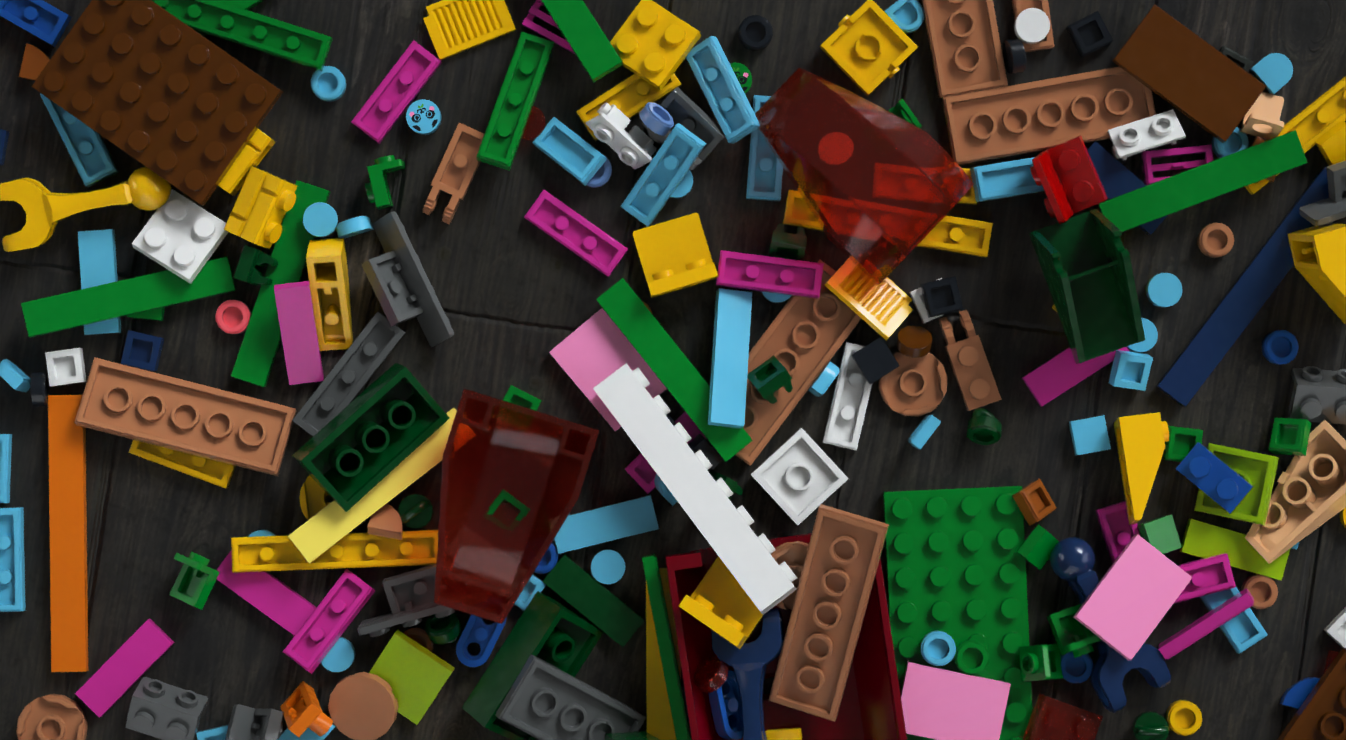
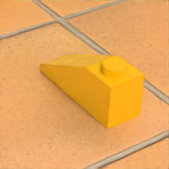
(330, 293)
(1140, 451)

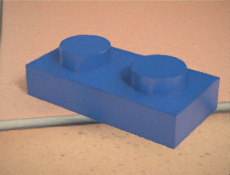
(36, 18)
(1214, 477)

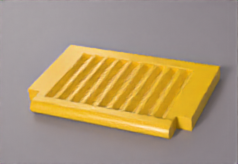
(466, 24)
(878, 305)

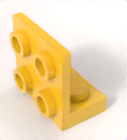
(674, 255)
(723, 605)

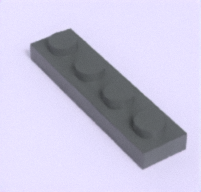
(349, 374)

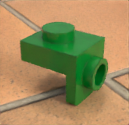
(378, 188)
(194, 580)
(1070, 633)
(1040, 662)

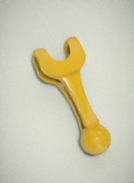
(46, 208)

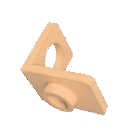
(1264, 117)

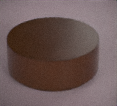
(914, 341)

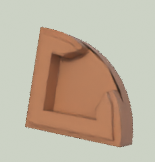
(386, 523)

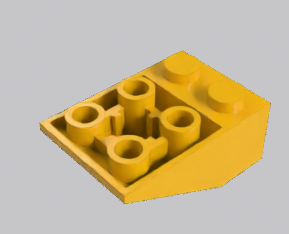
(1321, 260)

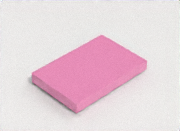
(595, 353)
(1132, 597)
(952, 704)

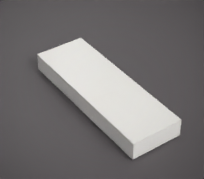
(848, 403)

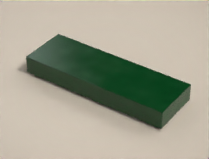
(593, 600)

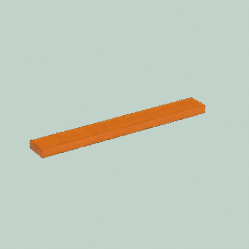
(67, 536)

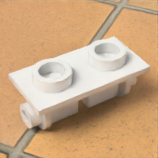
(1145, 134)
(632, 147)

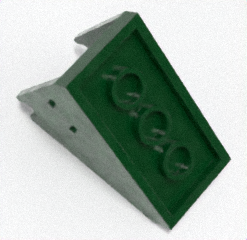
(1090, 284)

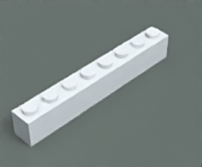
(695, 489)

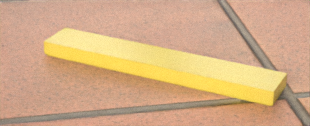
(334, 523)

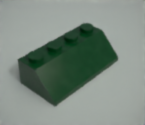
(371, 436)
(544, 631)

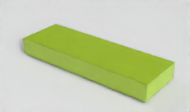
(1210, 540)

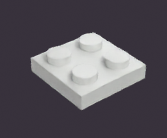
(181, 236)
(799, 476)

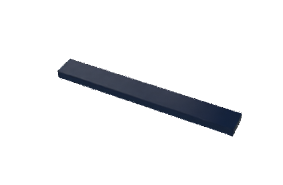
(1240, 302)

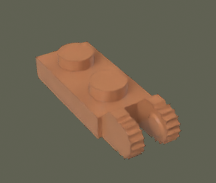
(455, 170)
(970, 364)

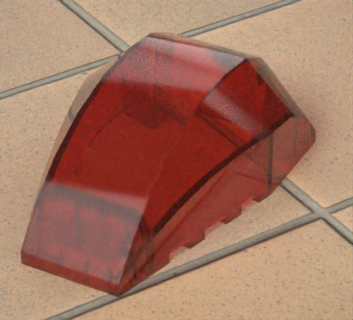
(860, 170)
(535, 459)

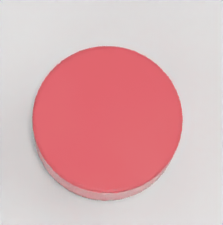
(233, 316)

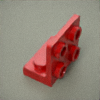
(1067, 179)

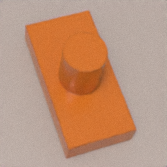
(304, 712)

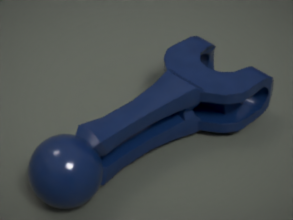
(1074, 562)
(750, 669)

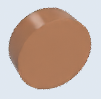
(1215, 240)
(1262, 589)

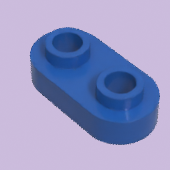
(479, 632)
(727, 709)

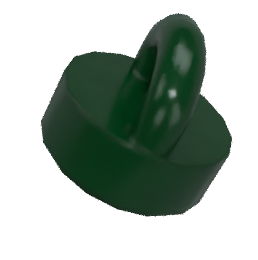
(984, 427)
(416, 510)
(444, 629)
(1150, 726)

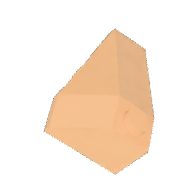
(1305, 495)

